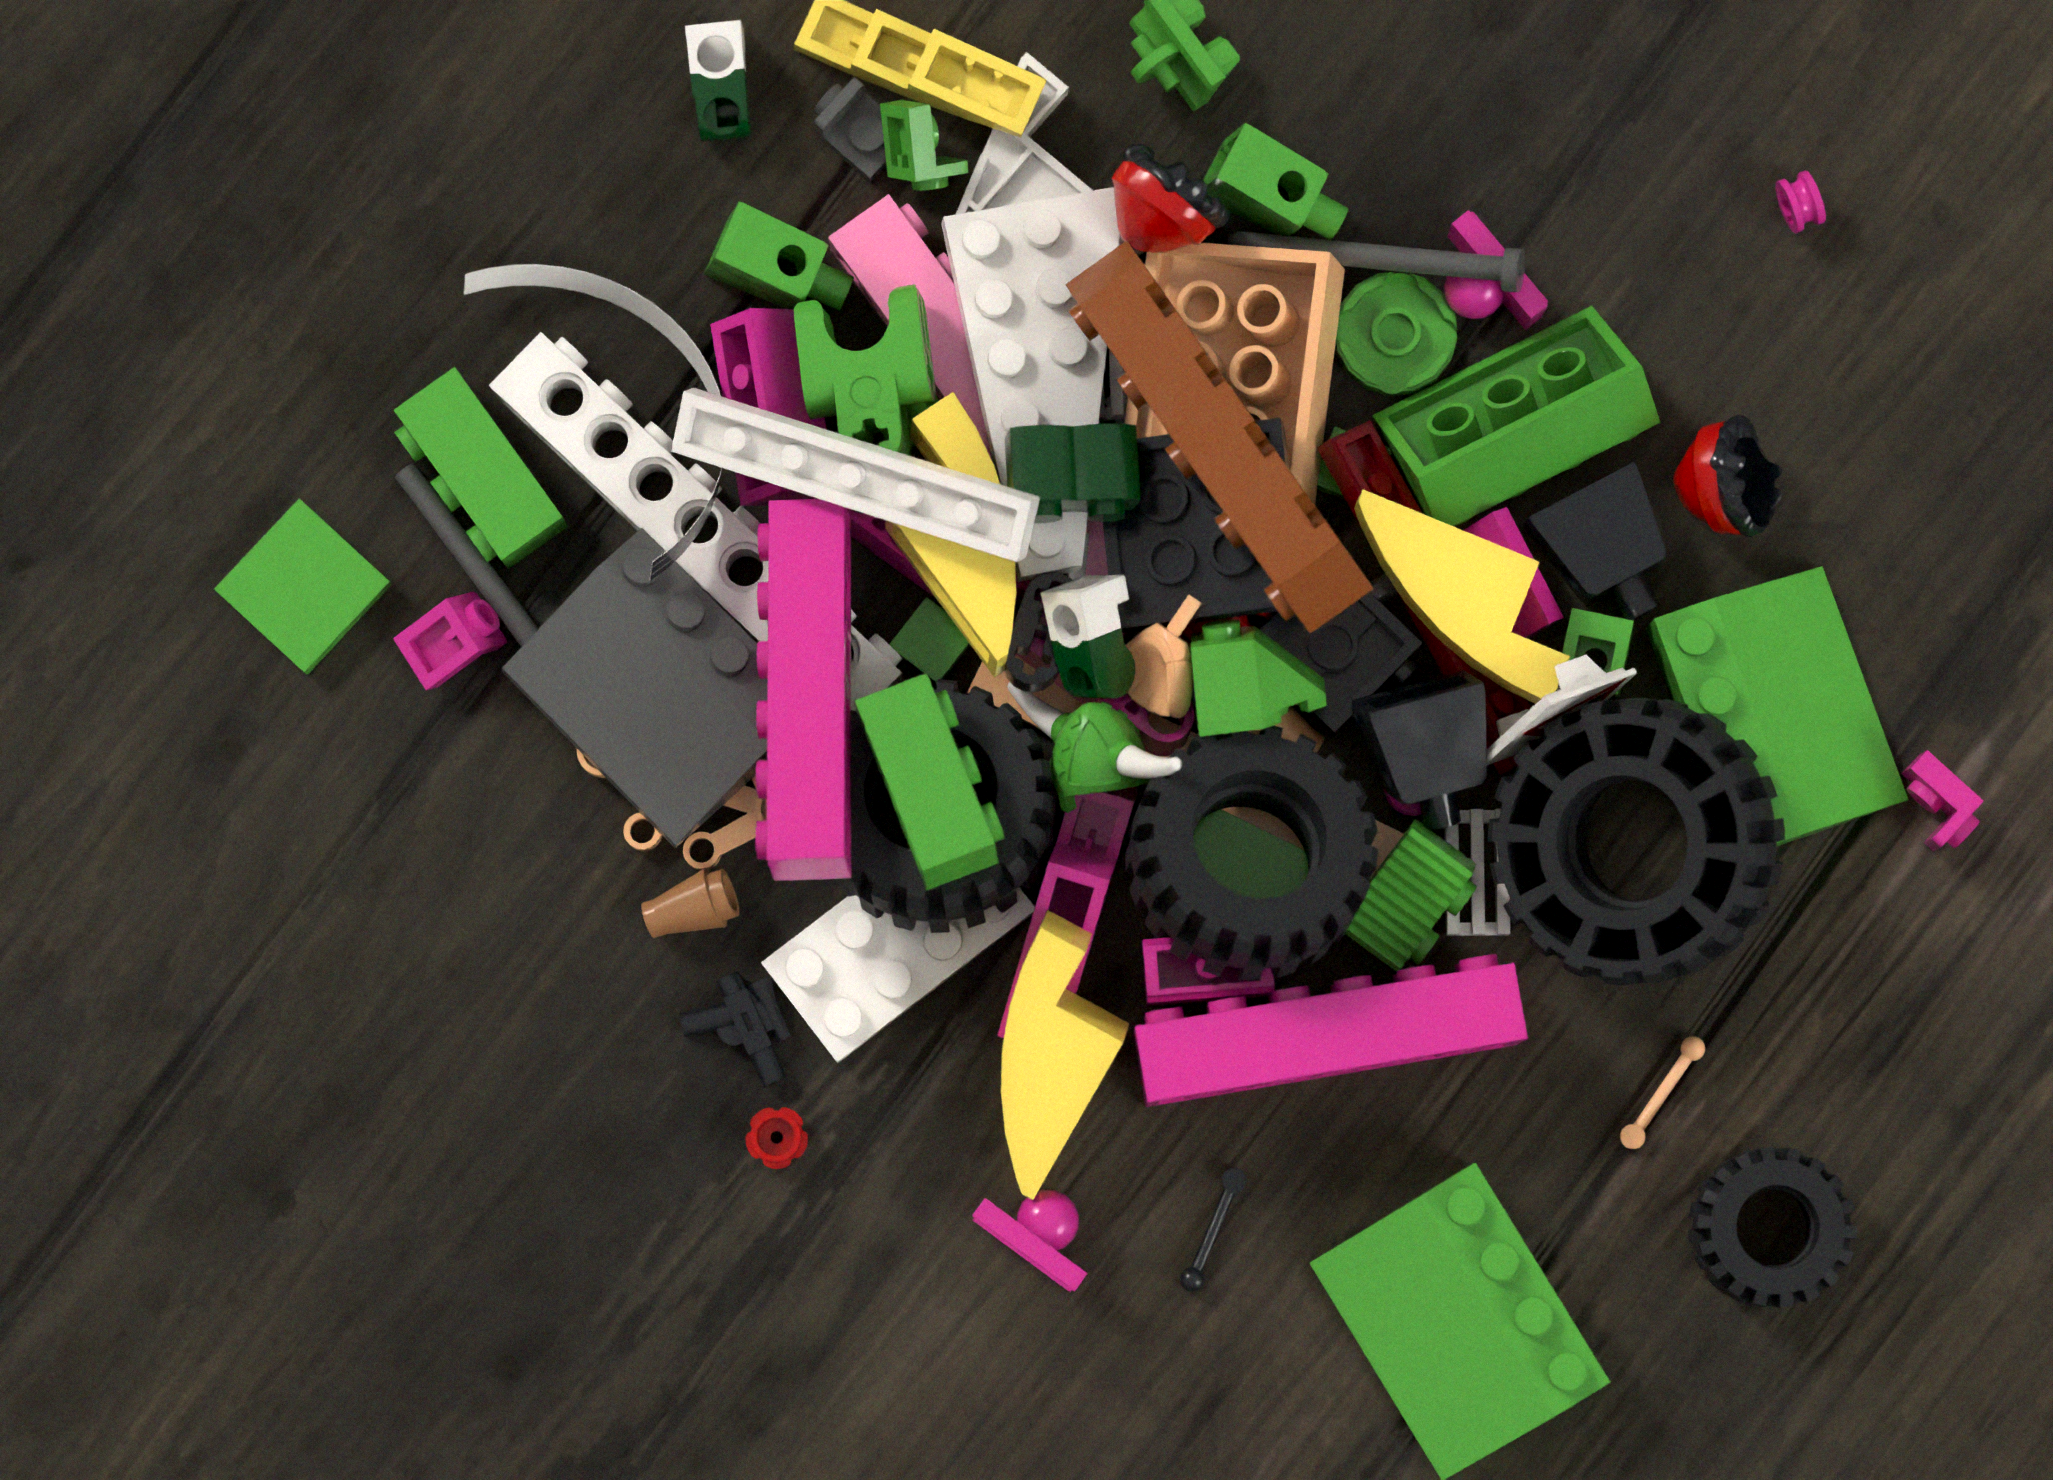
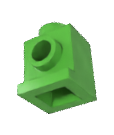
(1601, 633)

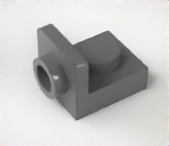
(852, 128)

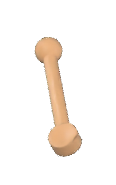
(1633, 1135)

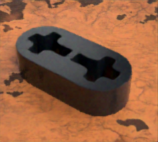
(1023, 634)

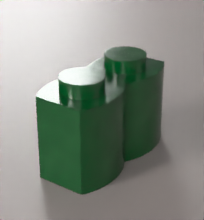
(1075, 469)

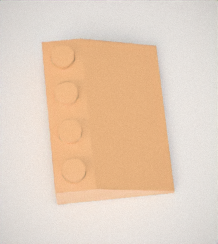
(1267, 328)

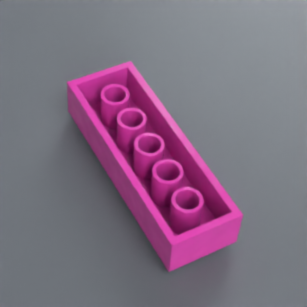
(1329, 1033)

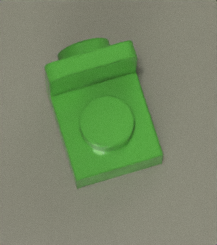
(910, 146)

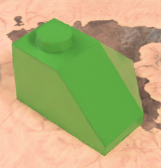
(1247, 679)

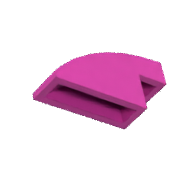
(1081, 870)

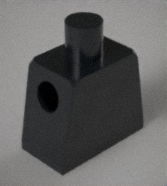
(1604, 541)
(1428, 742)

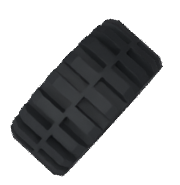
(1024, 802)
(1238, 929)

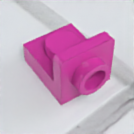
(450, 638)
(1941, 789)

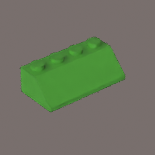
(1518, 418)

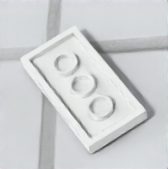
(862, 972)

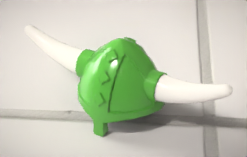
(1093, 748)

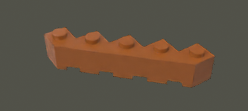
(1216, 439)

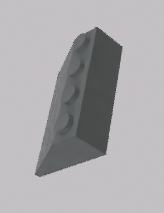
(650, 687)

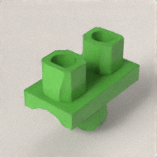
(1176, 55)

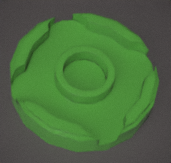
(1395, 333)

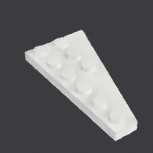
(1021, 339)

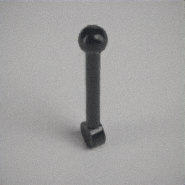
(1233, 1182)

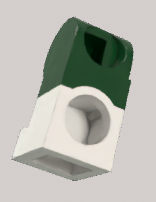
(719, 79)
(1089, 636)

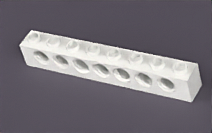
(527, 392)

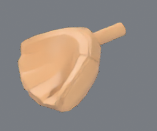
(1164, 665)

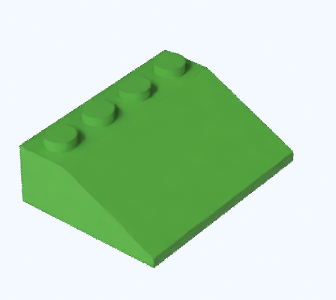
(1792, 688)
(1459, 1322)

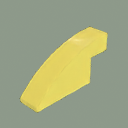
(967, 582)
(1462, 592)
(1051, 1052)

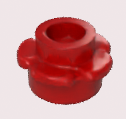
(760, 1143)

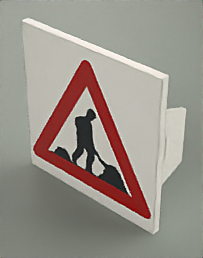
(1580, 685)

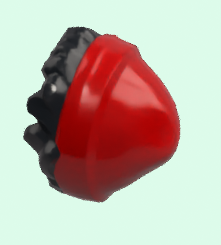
(1160, 205)
(1728, 479)

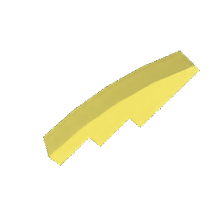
(921, 65)

